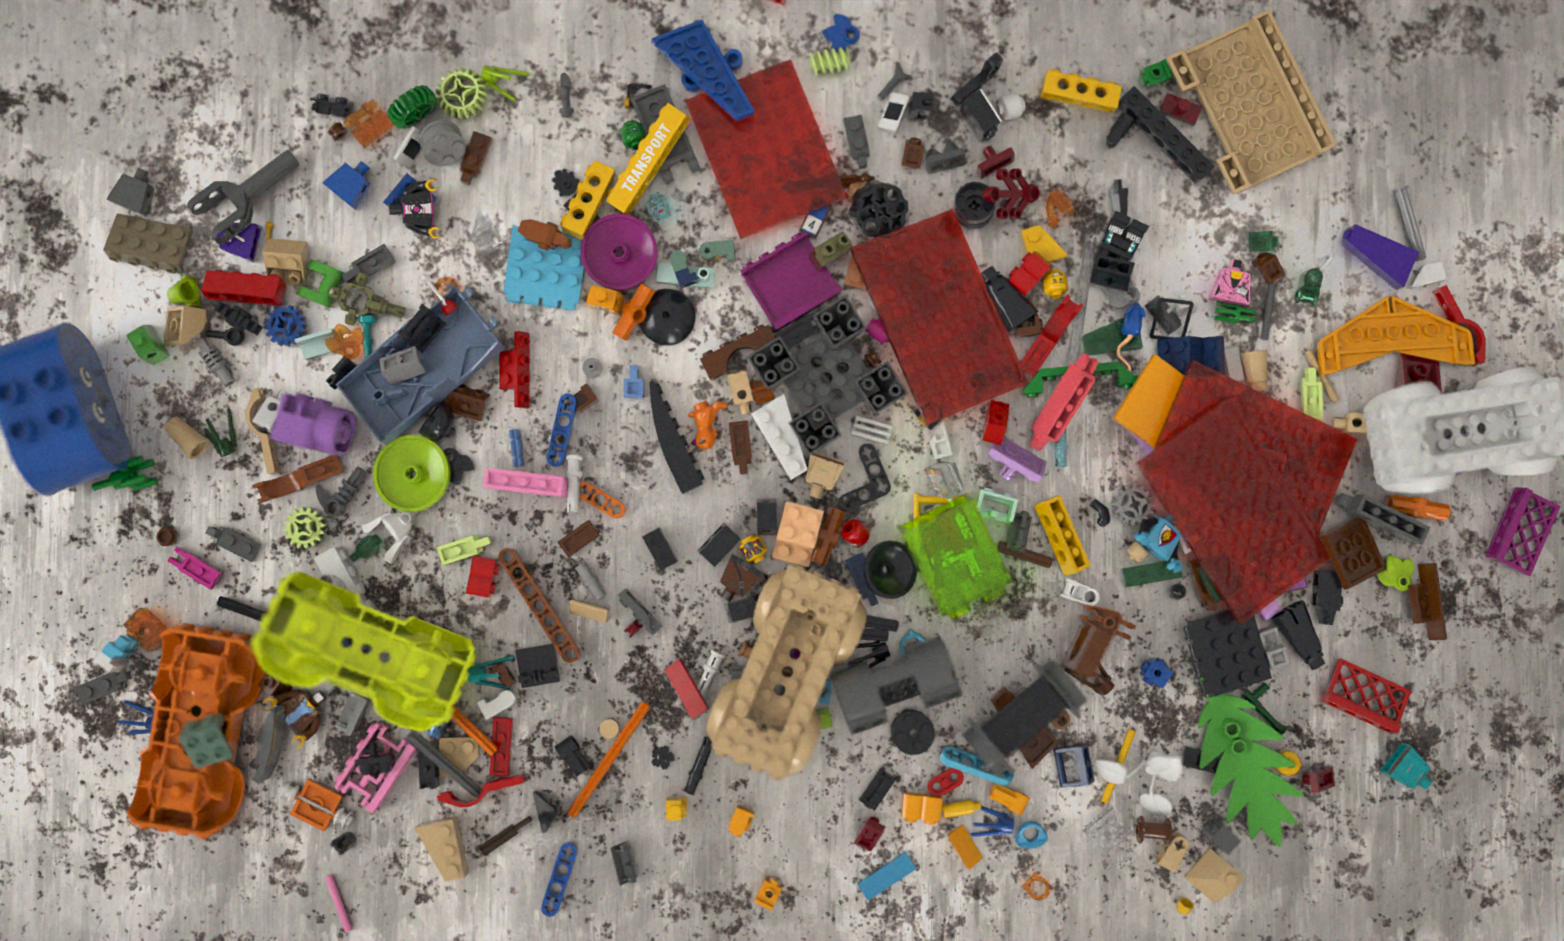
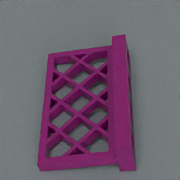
(1511, 524)

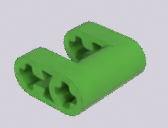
(331, 278)

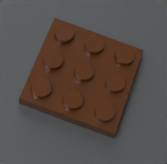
(1353, 552)

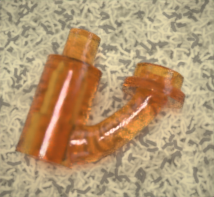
(1061, 202)

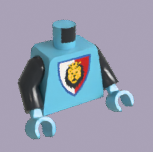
(1161, 539)

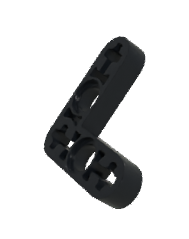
(988, 71)
(871, 487)

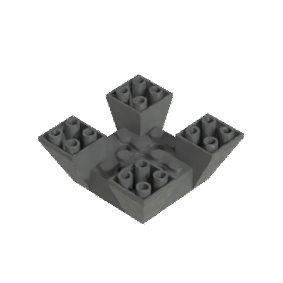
(838, 327)

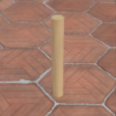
(1323, 378)

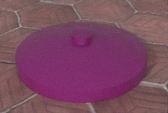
(619, 252)

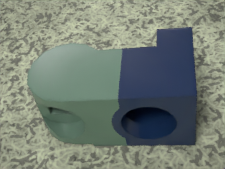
(679, 263)

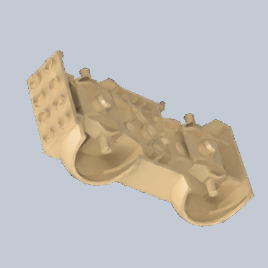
(791, 613)

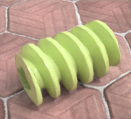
(831, 60)

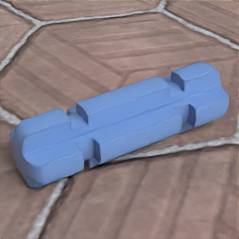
(516, 448)

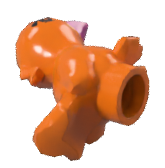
(704, 418)

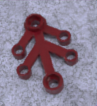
(1029, 193)

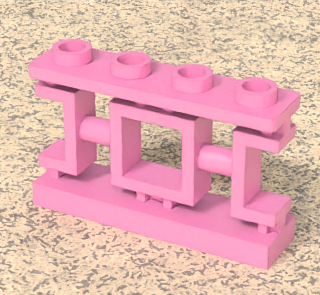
(526, 482)
(390, 777)

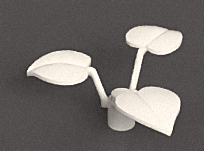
(1167, 767)

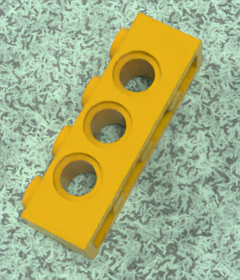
(1089, 99)
(594, 172)
(1062, 535)

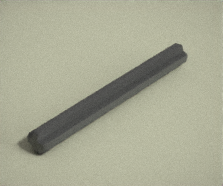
(444, 763)

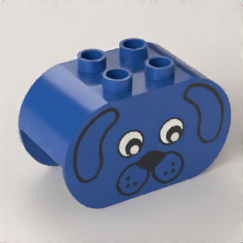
(59, 410)

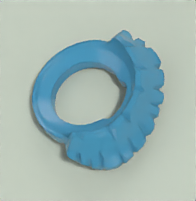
(1040, 839)

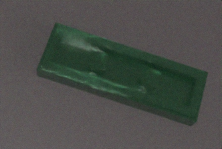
(1148, 574)

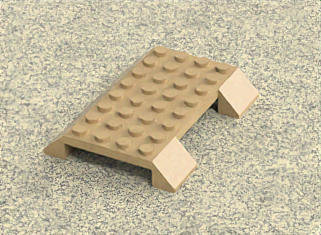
(1254, 101)

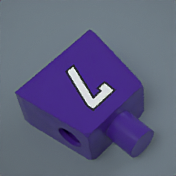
(243, 244)

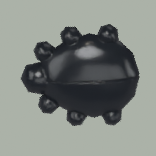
(565, 182)

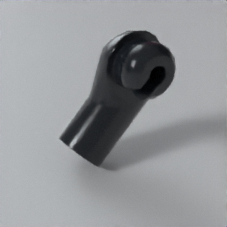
(1104, 515)

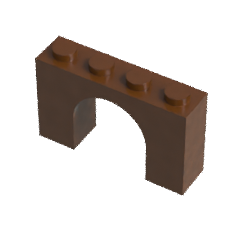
(1086, 651)

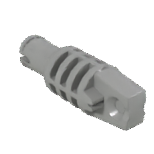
(215, 362)

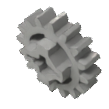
(1129, 498)

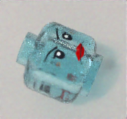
(659, 206)

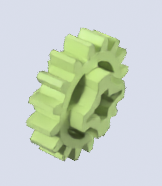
(298, 527)

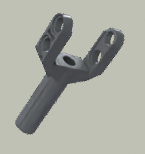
(241, 195)

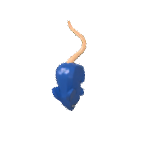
(1131, 326)

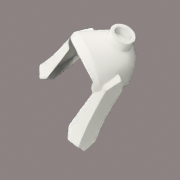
(398, 525)

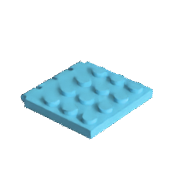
(544, 274)

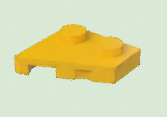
(1038, 239)

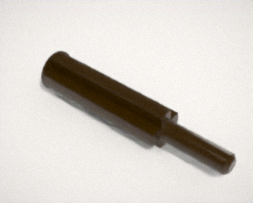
(503, 836)

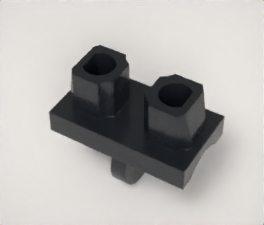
(384, 761)

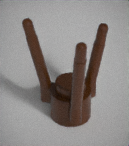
(1102, 682)

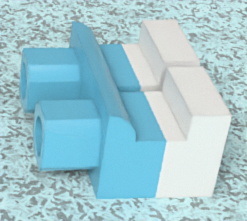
(115, 652)

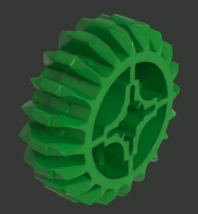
(412, 107)

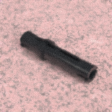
(695, 773)

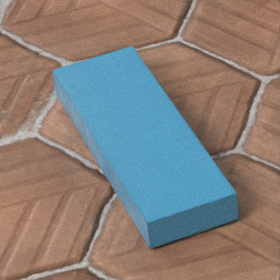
(886, 875)

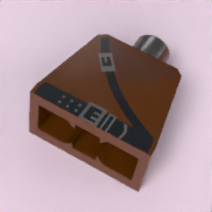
(738, 577)

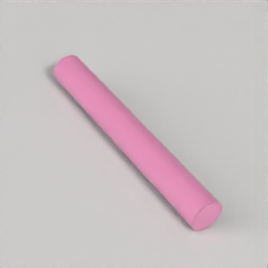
(338, 903)

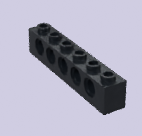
(1165, 135)

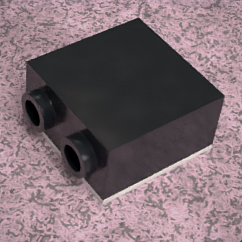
(980, 116)

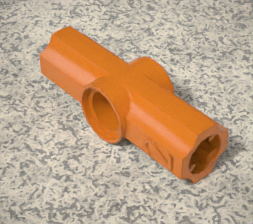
(633, 311)
(1419, 507)

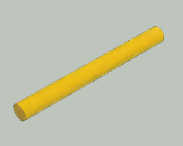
(1121, 758)

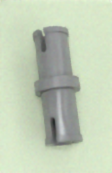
(590, 581)

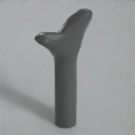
(898, 76)

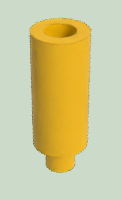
(960, 808)

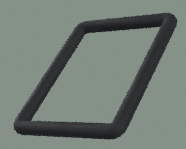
(1157, 313)

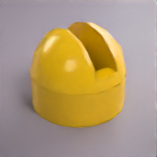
(1184, 906)

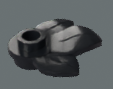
(458, 465)

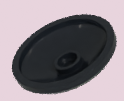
(672, 329)
(900, 570)

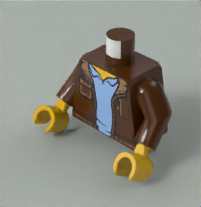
(301, 712)

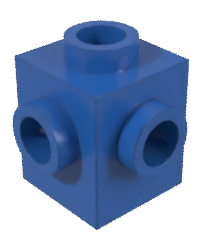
(1161, 673)

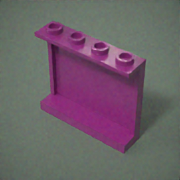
(789, 282)

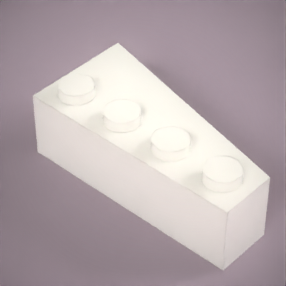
(774, 425)

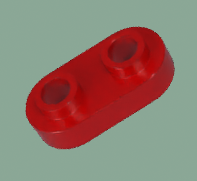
(945, 782)

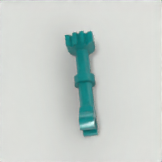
(367, 341)

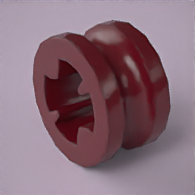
(633, 628)

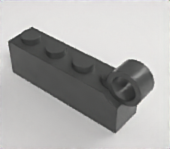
(1384, 517)

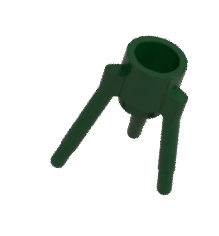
(223, 447)

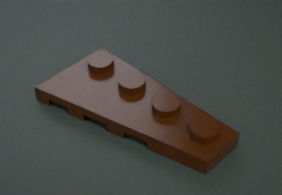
(1039, 745)

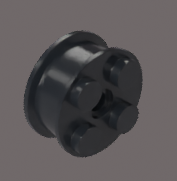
(918, 742)

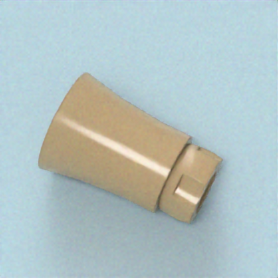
(1255, 369)
(186, 437)

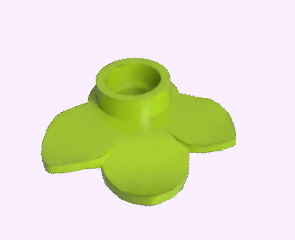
(1396, 571)

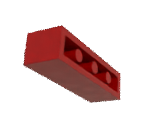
(244, 287)

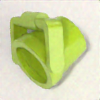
(185, 292)

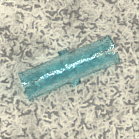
(1061, 450)

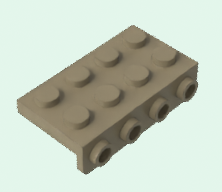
(147, 243)

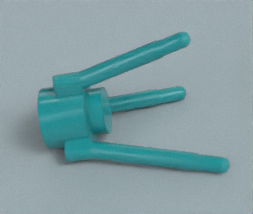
(477, 674)

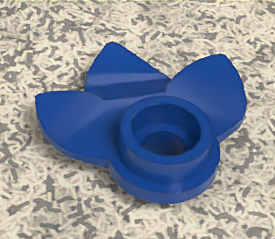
(839, 31)

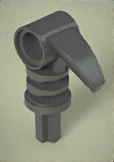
(342, 497)

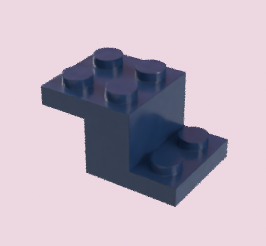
(1182, 350)

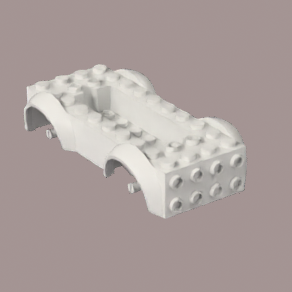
(1520, 439)

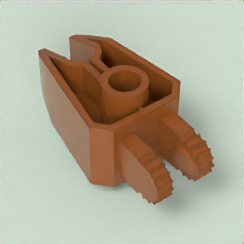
(543, 234)
(1110, 621)

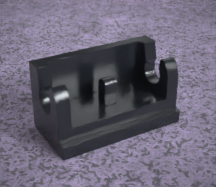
(920, 102)
(719, 544)
(427, 772)

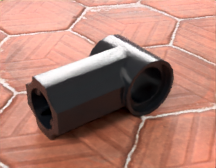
(570, 752)

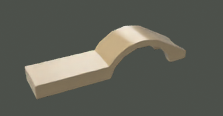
(268, 444)

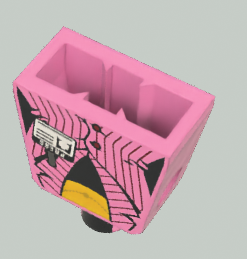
(1232, 285)

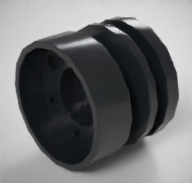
(970, 195)

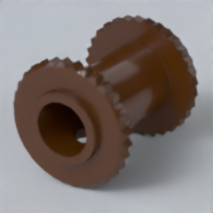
(1153, 830)

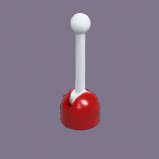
(447, 305)

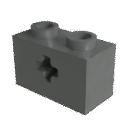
(1220, 836)

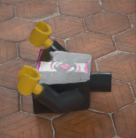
(416, 208)

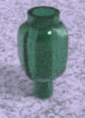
(366, 547)

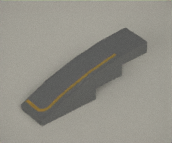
(270, 739)

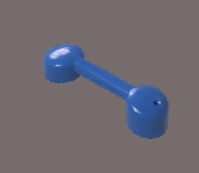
(734, 60)

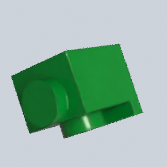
(1150, 80)

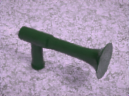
(1253, 699)

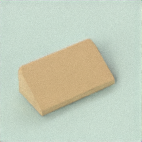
(588, 611)

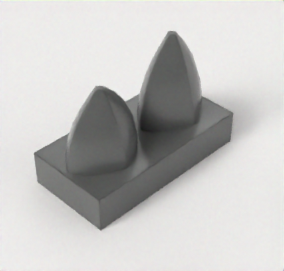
(951, 158)

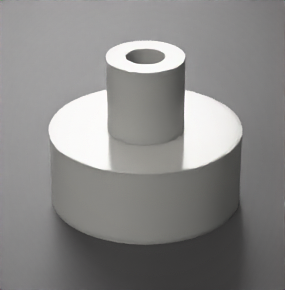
(592, 372)

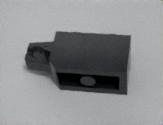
(1326, 595)

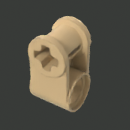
(1172, 855)

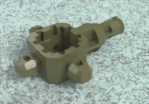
(374, 303)

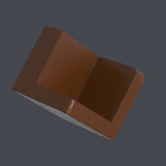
(585, 398)

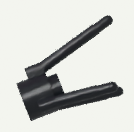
(879, 652)

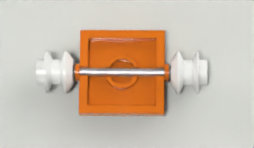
(316, 804)

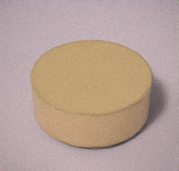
(609, 728)

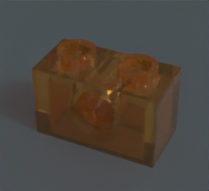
(135, 628)

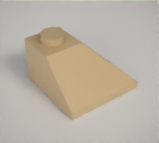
(183, 324)
(1213, 876)

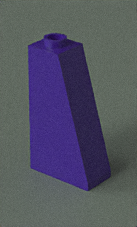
(1382, 255)

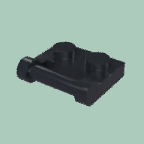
(425, 331)

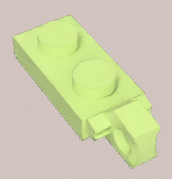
(1311, 394)
(462, 549)

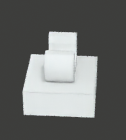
(1182, 309)

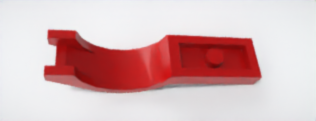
(1454, 315)
(1050, 335)
(449, 798)

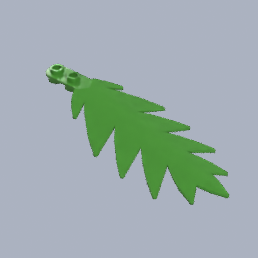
(1245, 761)

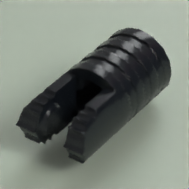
(1119, 129)
(338, 845)

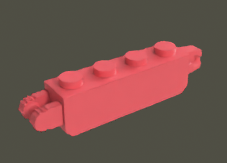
(1064, 402)

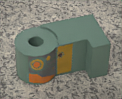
(718, 249)

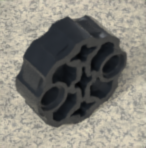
(862, 216)

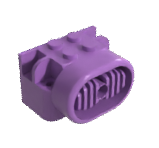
(314, 424)

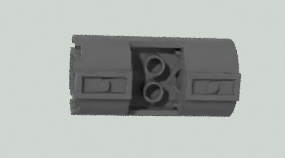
(924, 673)

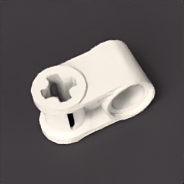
(1078, 592)

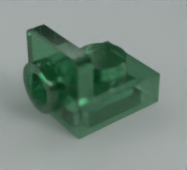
(1263, 241)

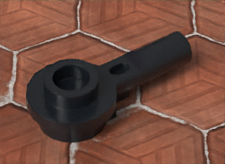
(232, 336)

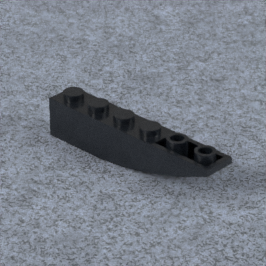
(672, 444)

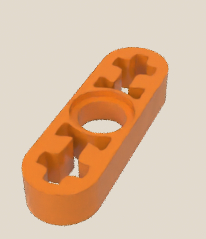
(609, 511)

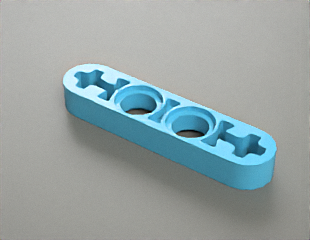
(976, 768)

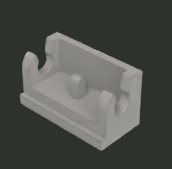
(402, 365)
(352, 713)

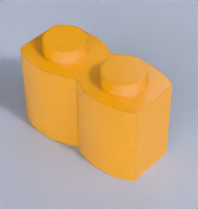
(921, 807)

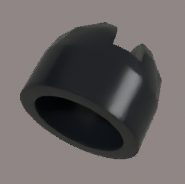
(1177, 588)

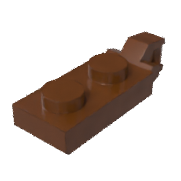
(474, 156)
(740, 445)
(1201, 589)

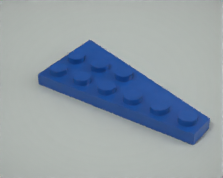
(701, 60)

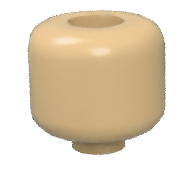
(1137, 552)

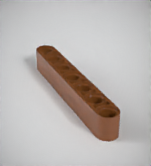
(531, 599)

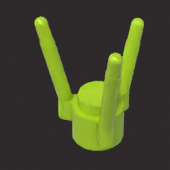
(492, 75)

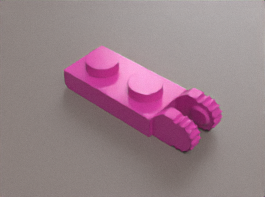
(196, 568)

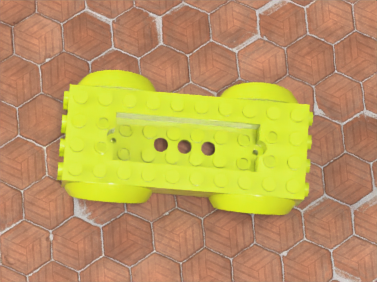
(304, 648)

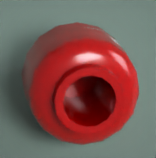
(855, 533)

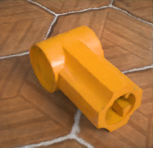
(1012, 799)

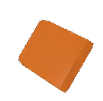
(760, 392)

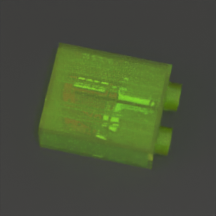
(955, 556)

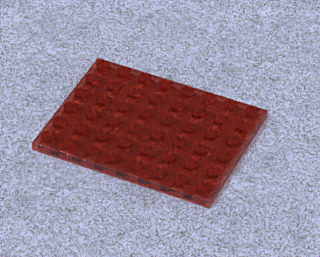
(772, 161)

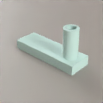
(666, 275)

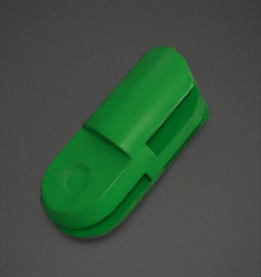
(1235, 313)

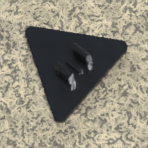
(545, 811)

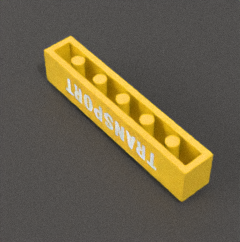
(648, 159)

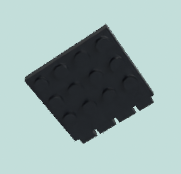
(1227, 653)

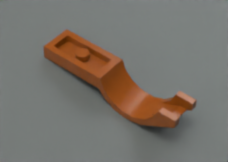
(299, 478)

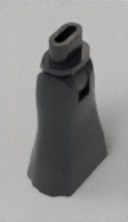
(1009, 302)
(1299, 631)

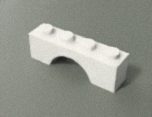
(335, 563)

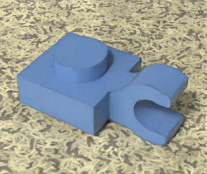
(633, 387)

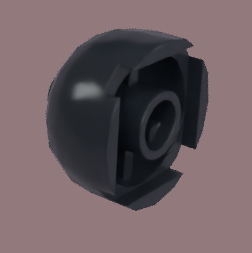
(438, 424)

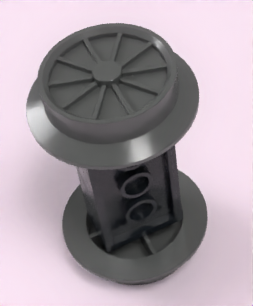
(1025, 717)

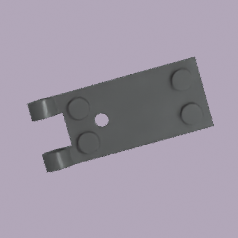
(647, 109)

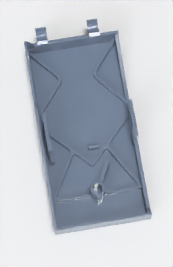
(449, 360)

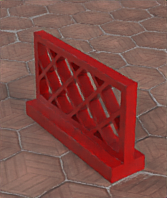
(1362, 712)

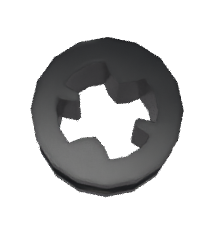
(831, 564)

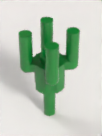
(129, 476)

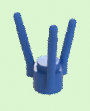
(148, 724)
(1003, 825)

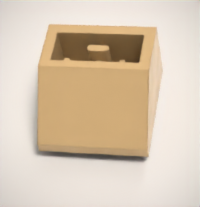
(287, 260)

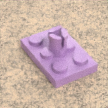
(1017, 460)

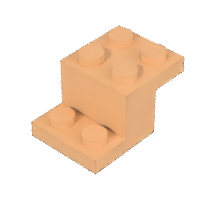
(797, 534)

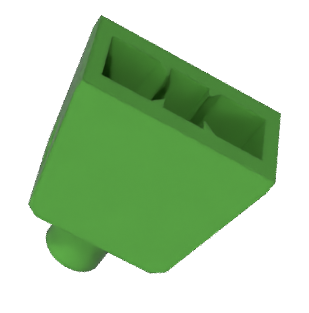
(147, 341)

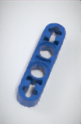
(564, 430)
(560, 879)

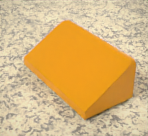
(965, 846)

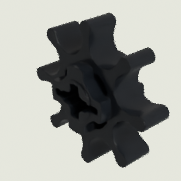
(238, 318)

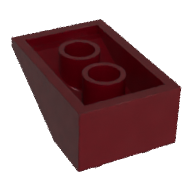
(1417, 370)

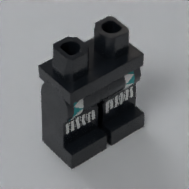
(1118, 245)

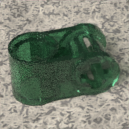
(1309, 291)

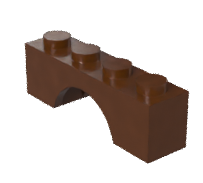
(716, 362)

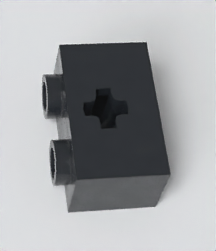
(1112, 272)
(660, 548)

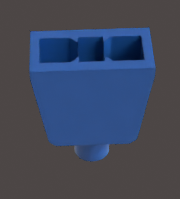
(349, 183)

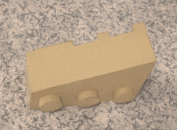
(445, 846)

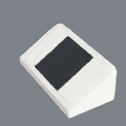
(893, 112)
(409, 149)

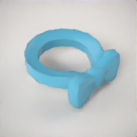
(912, 633)

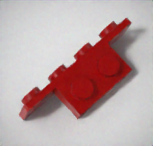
(515, 370)

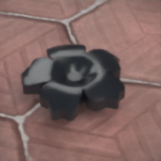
(662, 757)

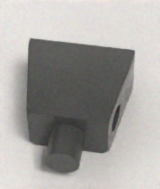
(133, 192)

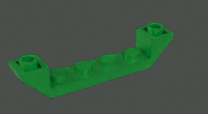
(1122, 377)

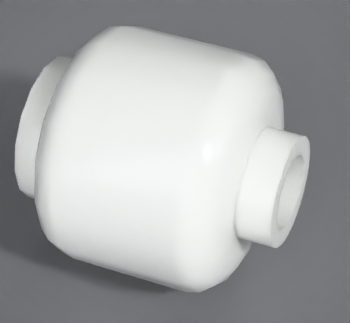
(1010, 106)

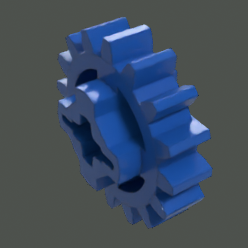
(278, 328)

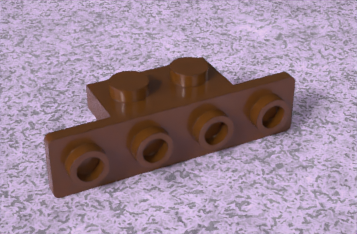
(1427, 602)

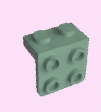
(205, 741)

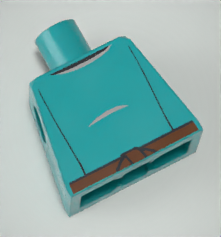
(1407, 767)

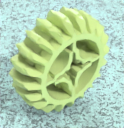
(468, 91)

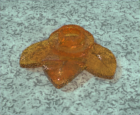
(343, 339)

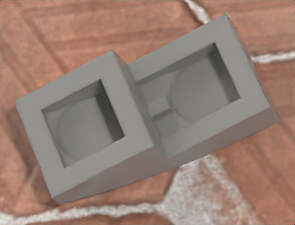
(1273, 647)

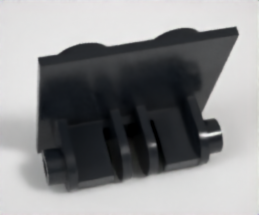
(537, 666)

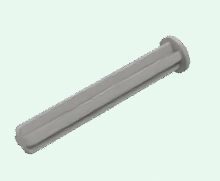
(1410, 221)

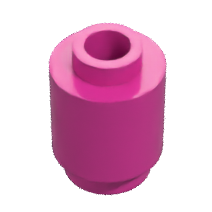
(877, 331)

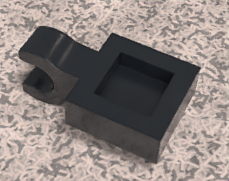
(341, 369)

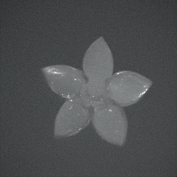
(238, 161)

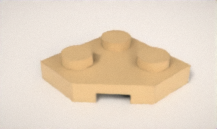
(460, 751)

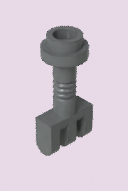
(566, 111)

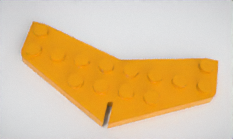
(1403, 331)

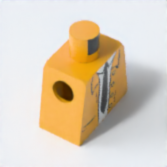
(604, 299)

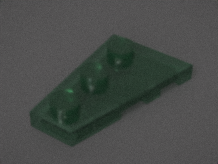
(1107, 339)

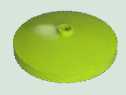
(395, 470)

